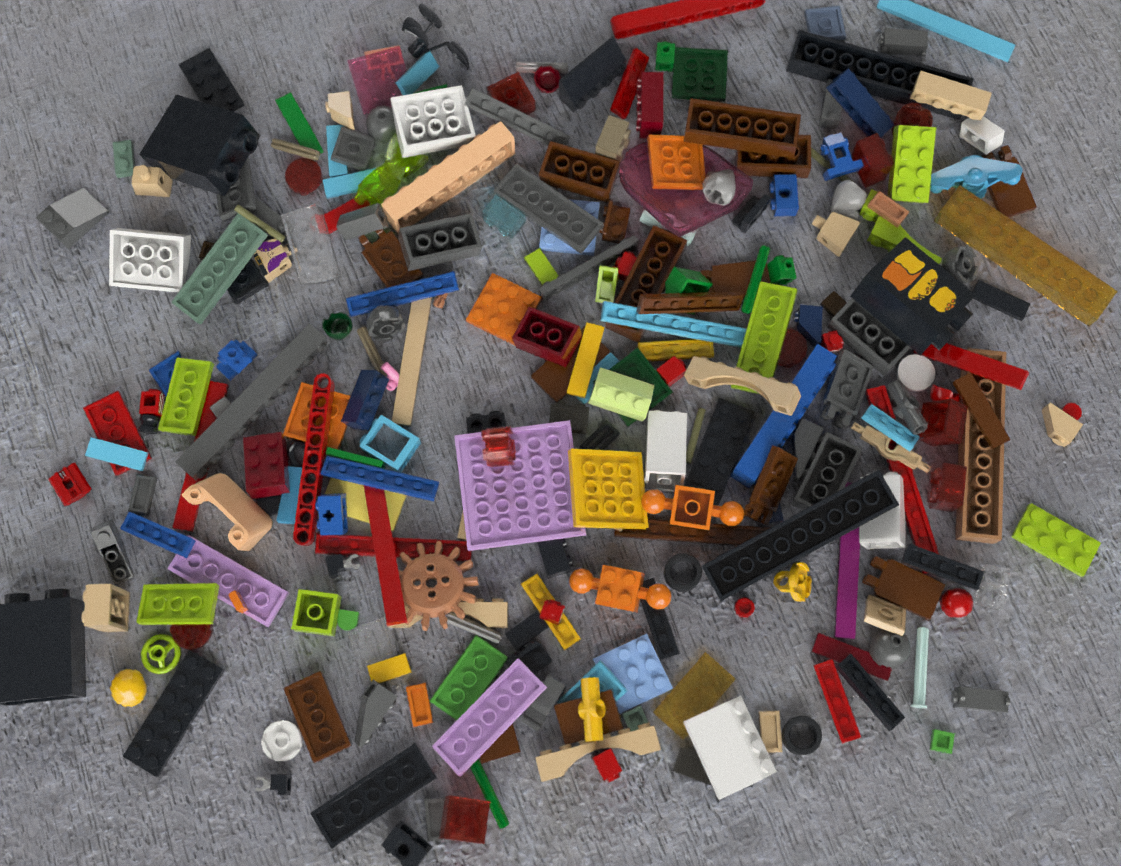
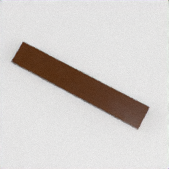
(689, 302)

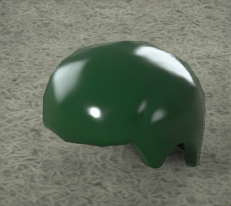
(337, 326)

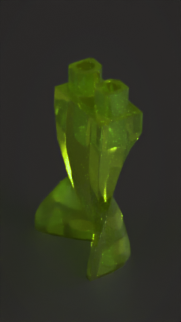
(387, 178)

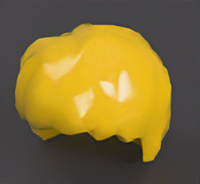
(128, 687)

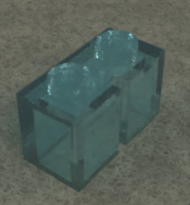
(504, 216)

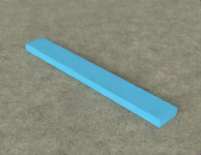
(948, 27)
(673, 324)

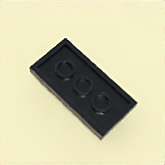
(211, 81)

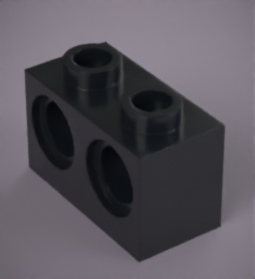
(485, 420)

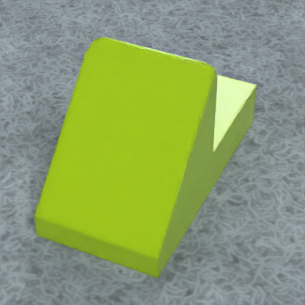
(606, 284)

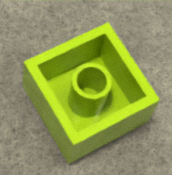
(316, 612)

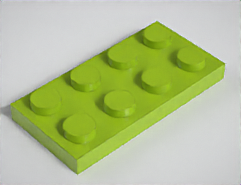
(186, 396)
(1056, 539)
(178, 604)

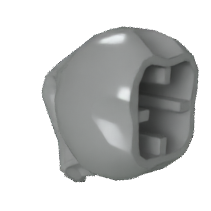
(719, 187)
(848, 199)

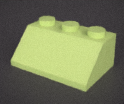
(621, 394)

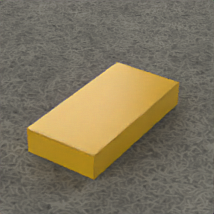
(389, 668)

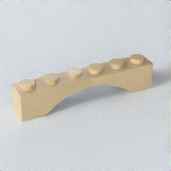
(708, 374)
(491, 614)
(557, 763)

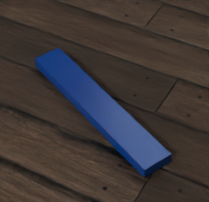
(403, 293)
(380, 478)

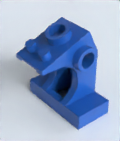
(840, 166)
(234, 358)

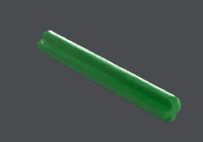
(755, 279)
(489, 794)

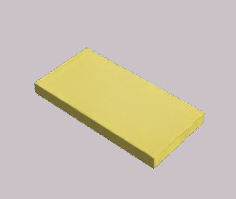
(357, 502)

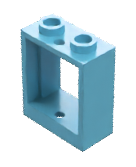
(404, 456)

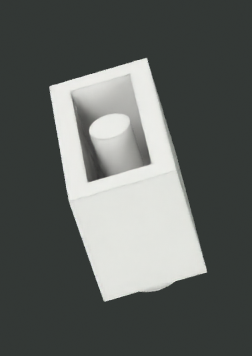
(982, 134)

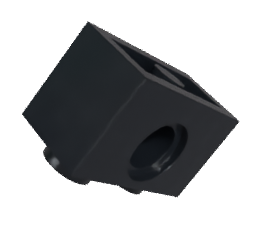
(417, 845)

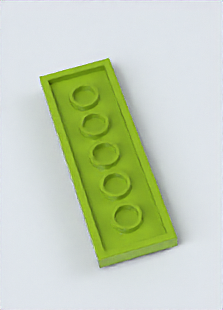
(766, 330)

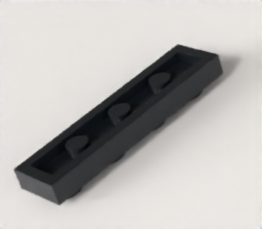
(942, 567)
(660, 627)
(870, 692)

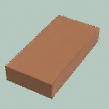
(888, 209)

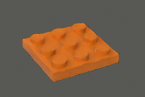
(675, 163)
(502, 307)
(298, 419)

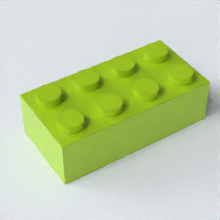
(912, 163)

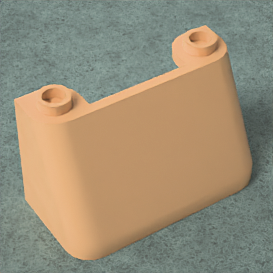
(249, 518)

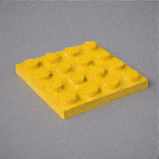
(607, 489)

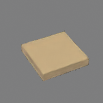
(885, 615)

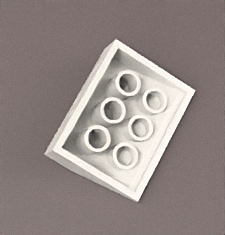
(432, 121)
(148, 259)
(729, 747)

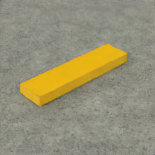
(679, 348)
(585, 360)
(539, 594)

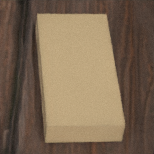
(770, 730)

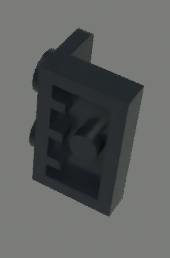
(751, 212)
(533, 656)

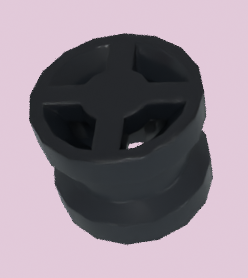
(148, 424)

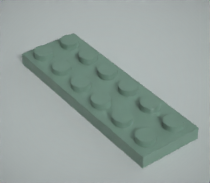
(219, 268)

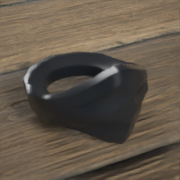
(292, 447)

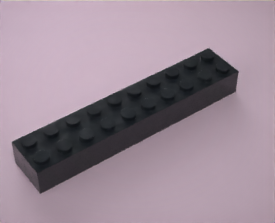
(878, 72)
(800, 535)

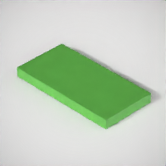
(469, 678)

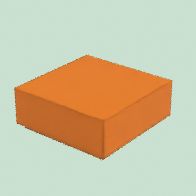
(238, 601)

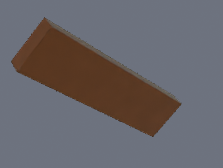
(981, 411)

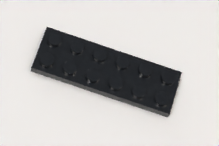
(720, 448)
(173, 713)
(373, 795)

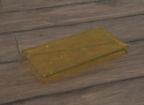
(694, 694)

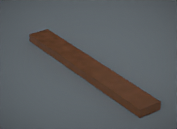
(717, 533)

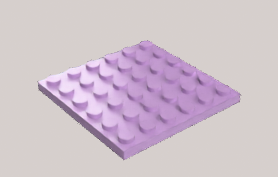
(518, 500)

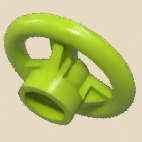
(161, 660)

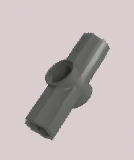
(906, 407)

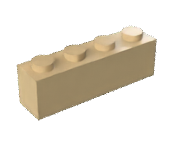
(950, 95)

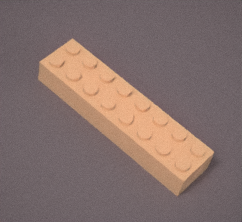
(449, 177)

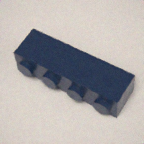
(859, 104)

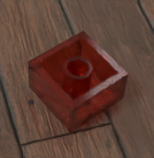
(513, 93)
(875, 160)
(944, 421)
(947, 487)
(464, 820)

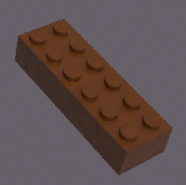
(742, 128)
(649, 273)

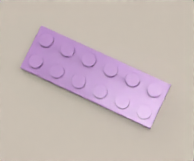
(210, 566)
(489, 717)

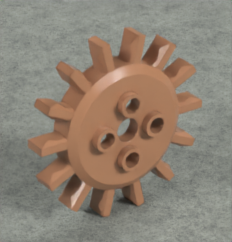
(447, 594)

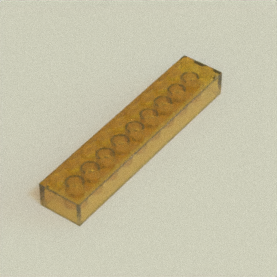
(1025, 256)

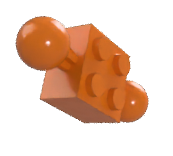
(692, 507)
(620, 588)

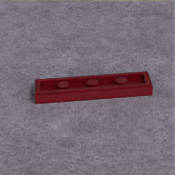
(838, 650)

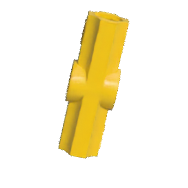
(591, 709)

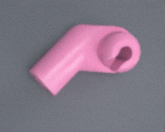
(392, 374)

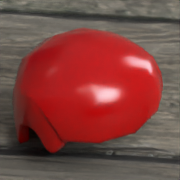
(938, 393)
(956, 602)

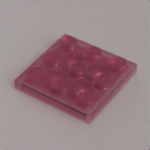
(376, 77)

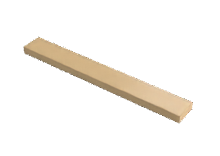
(411, 362)

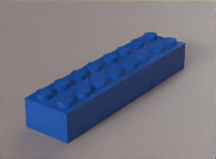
(779, 425)

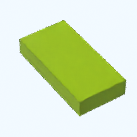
(541, 266)

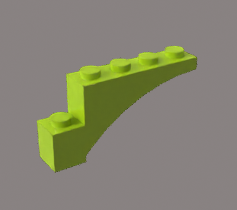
(886, 234)

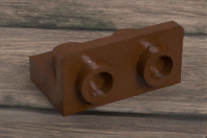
(615, 223)

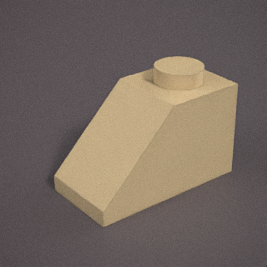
(341, 108)
(1060, 425)

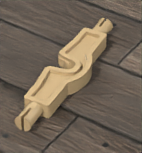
(881, 443)

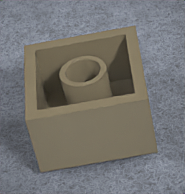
(613, 139)

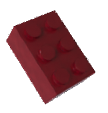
(649, 104)
(547, 336)
(266, 465)

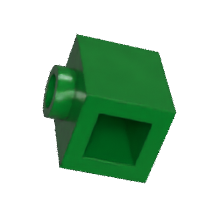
(665, 56)
(781, 270)

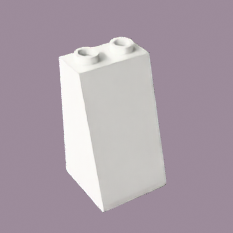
(665, 450)
(889, 528)

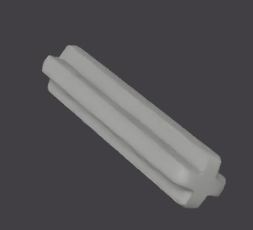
(531, 67)
(474, 628)

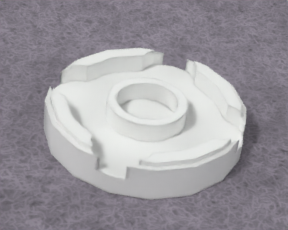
(916, 372)
(282, 740)

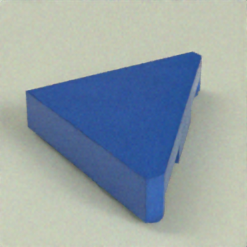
(163, 372)

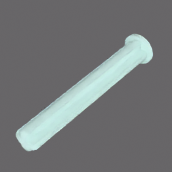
(920, 668)

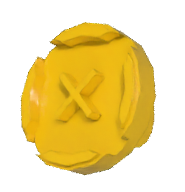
(798, 581)

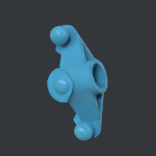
(975, 175)

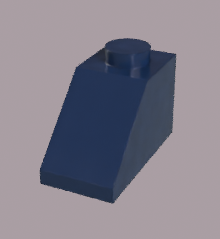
(809, 323)

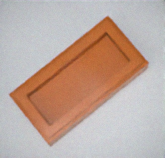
(419, 704)

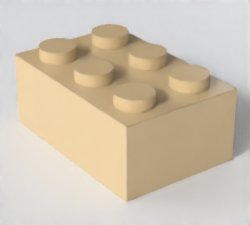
(106, 608)

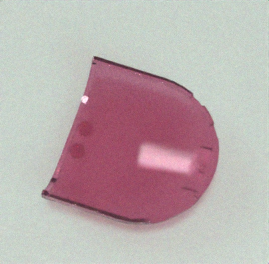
(679, 209)

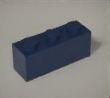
(365, 399)

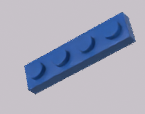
(158, 535)

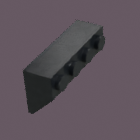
(592, 75)

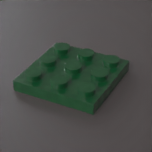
(700, 74)
(638, 367)

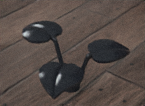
(420, 45)

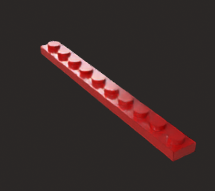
(914, 508)

